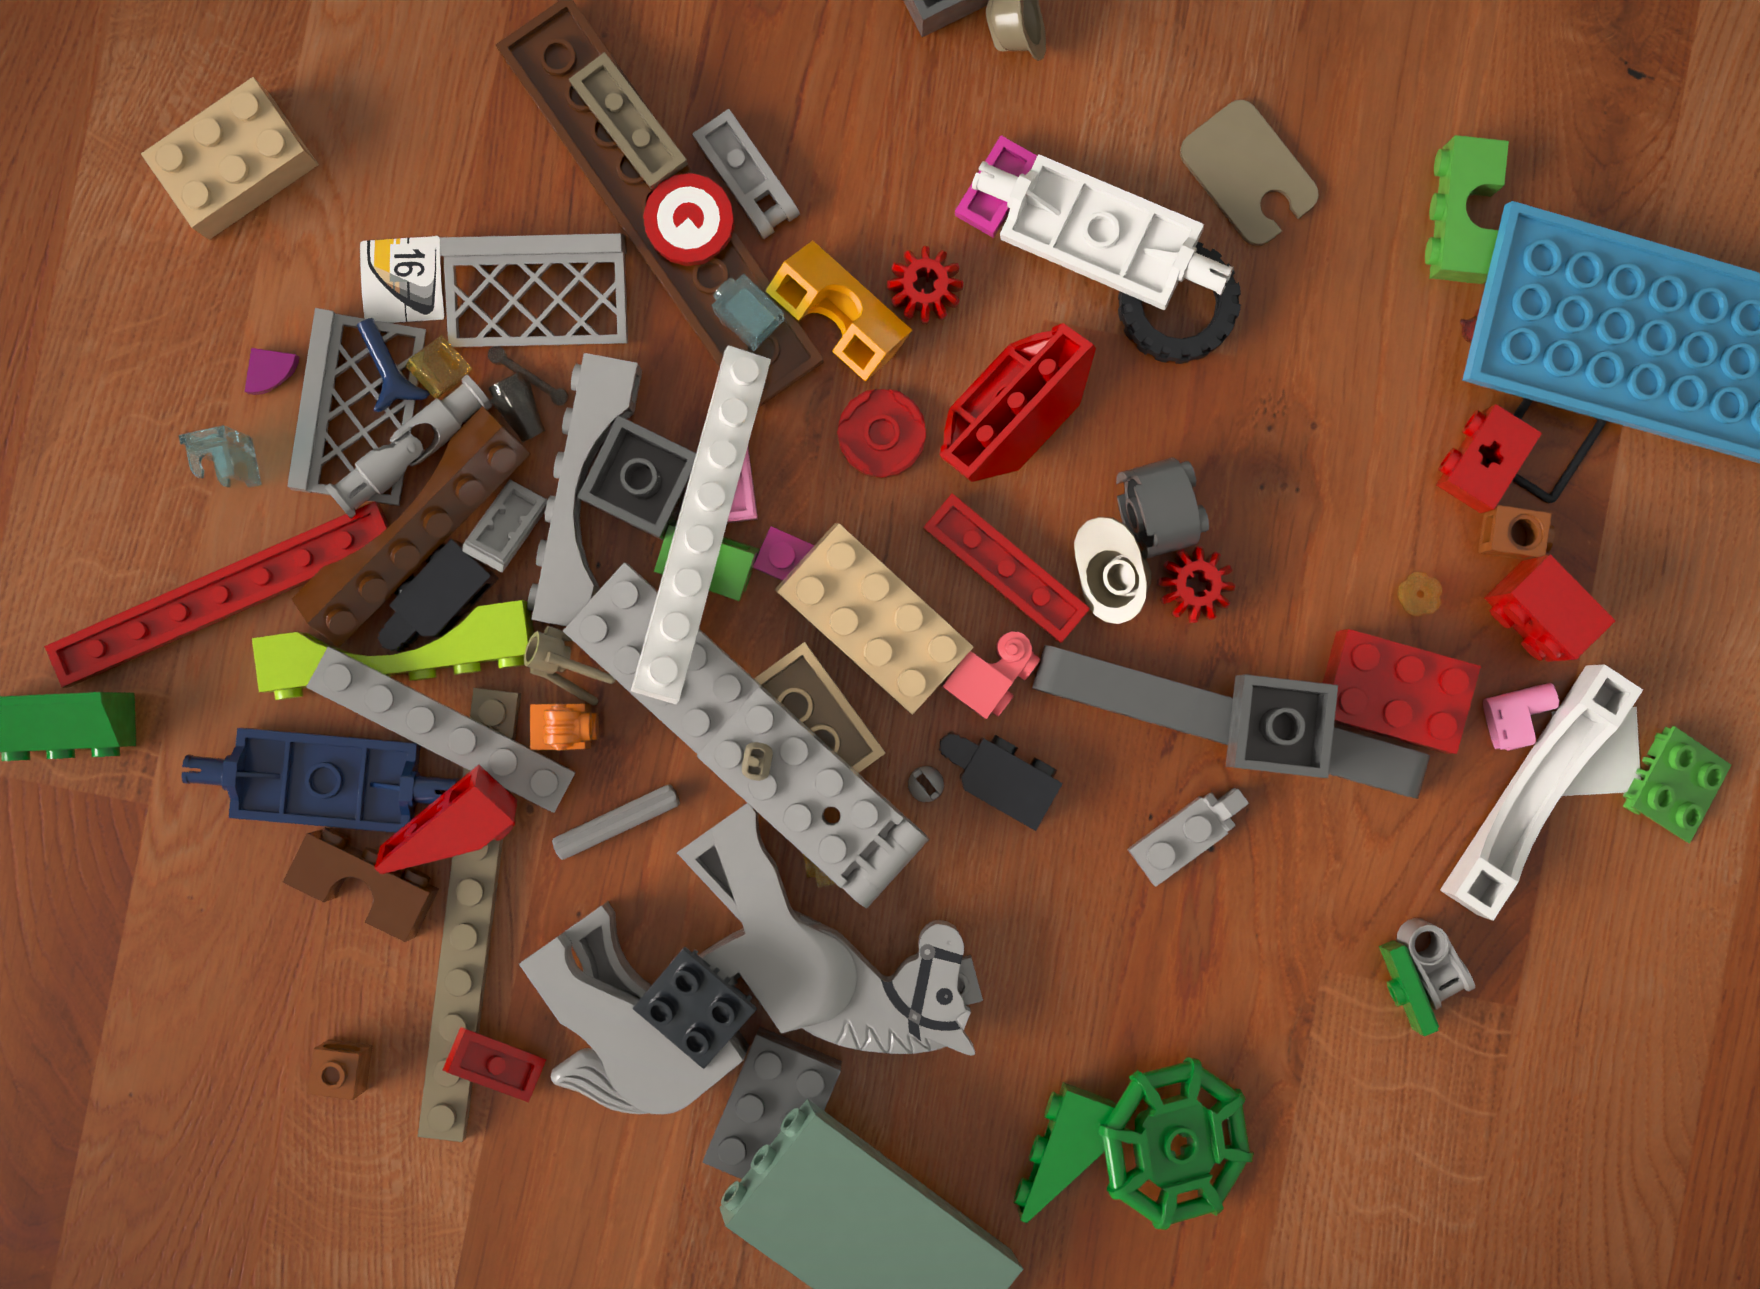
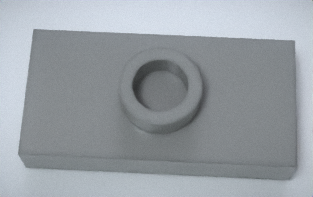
(505, 526)

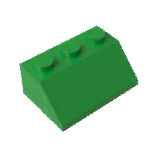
(66, 723)

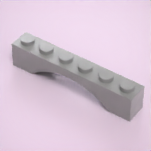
(603, 391)

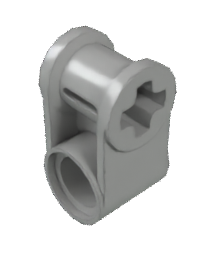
(1438, 965)

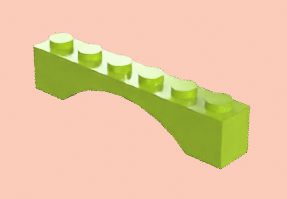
(486, 635)

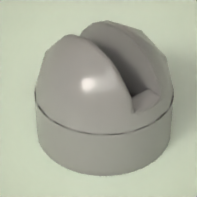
(917, 789)

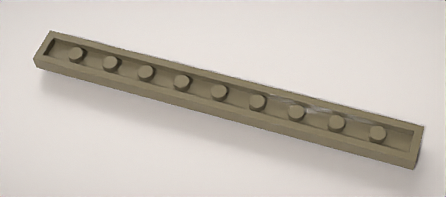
(464, 952)

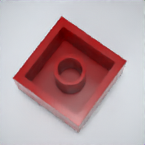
(1548, 610)

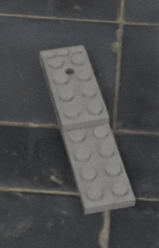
(725, 712)

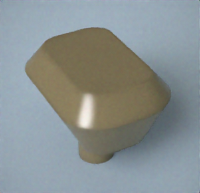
(757, 761)

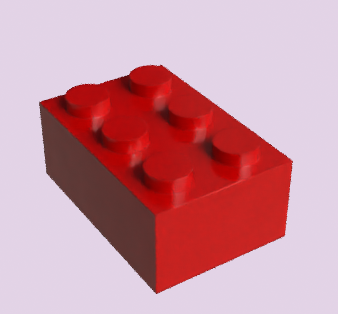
(1400, 690)

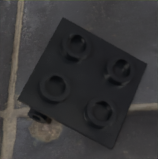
(695, 1007)

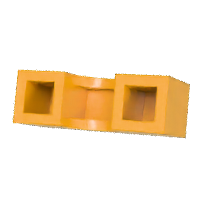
(818, 284)

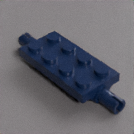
(320, 779)

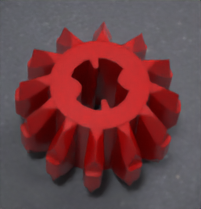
(928, 268)
(1206, 573)

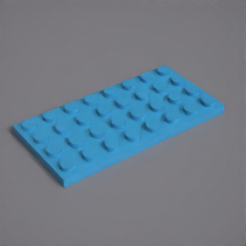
(1621, 331)

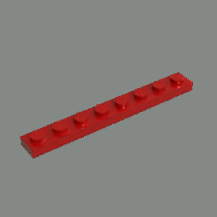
(212, 597)

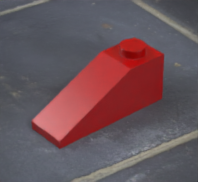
(452, 825)

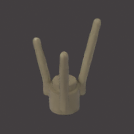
(549, 654)

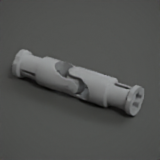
(386, 464)

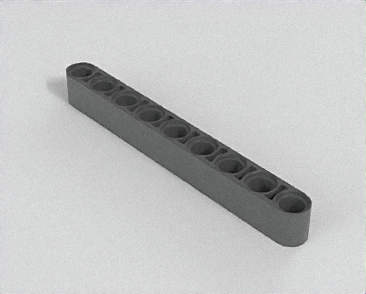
(1209, 716)

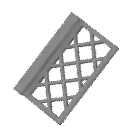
(534, 250)
(318, 396)

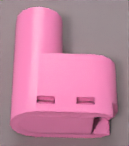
(1510, 714)

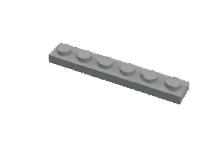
(440, 728)

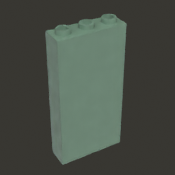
(855, 1218)

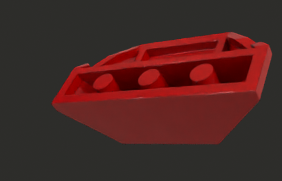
(1017, 403)

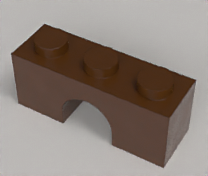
(399, 896)

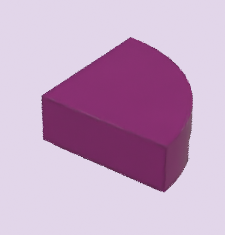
(268, 370)

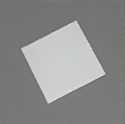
(1613, 764)

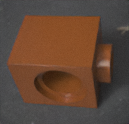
(1497, 537)
(339, 1069)

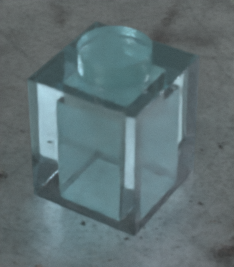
(747, 311)

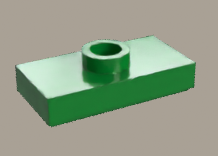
(1407, 988)

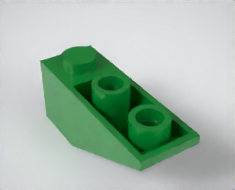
(1065, 1149)

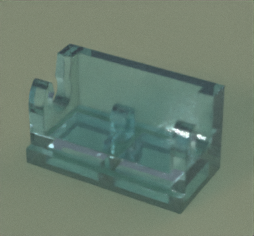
(228, 449)

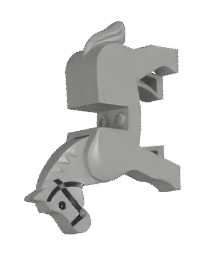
(791, 963)

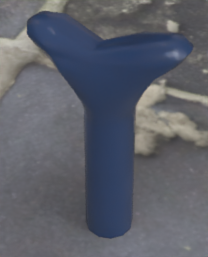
(394, 384)

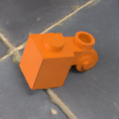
(562, 726)

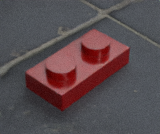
(494, 1064)

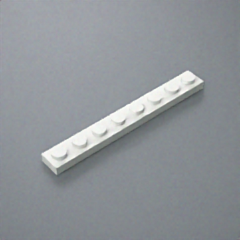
(701, 526)

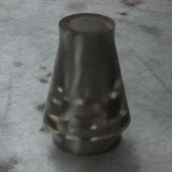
(517, 406)

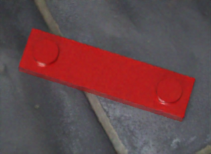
(1006, 568)

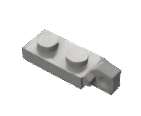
(1186, 835)

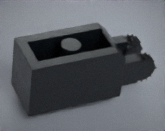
(436, 597)
(1003, 779)

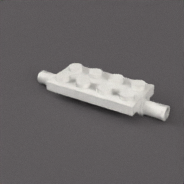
(1101, 231)

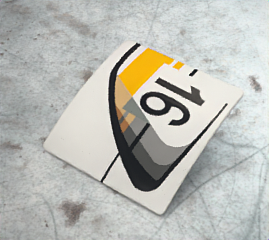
(401, 279)

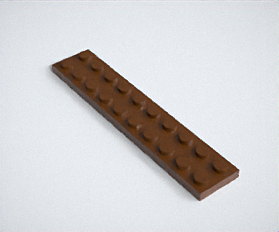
(543, 59)

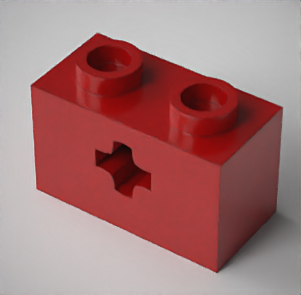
(1508, 446)

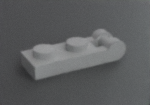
(745, 172)

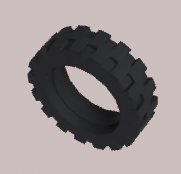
(1185, 349)

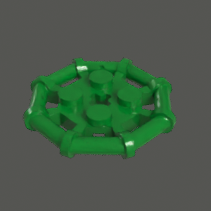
(1153, 1140)

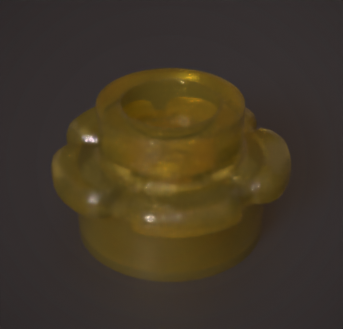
(1408, 594)

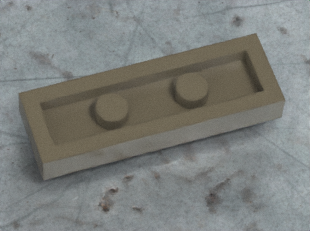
(628, 121)

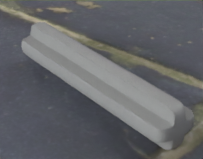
(615, 822)

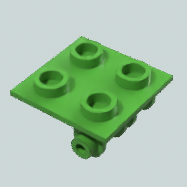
(1678, 784)

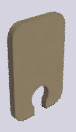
(1241, 161)

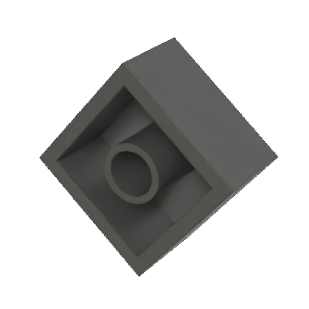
(639, 478)
(1282, 726)

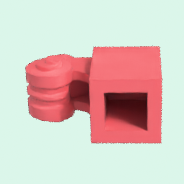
(986, 685)

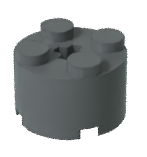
(1162, 506)

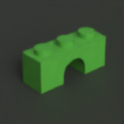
(1459, 247)

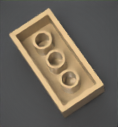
(874, 618)

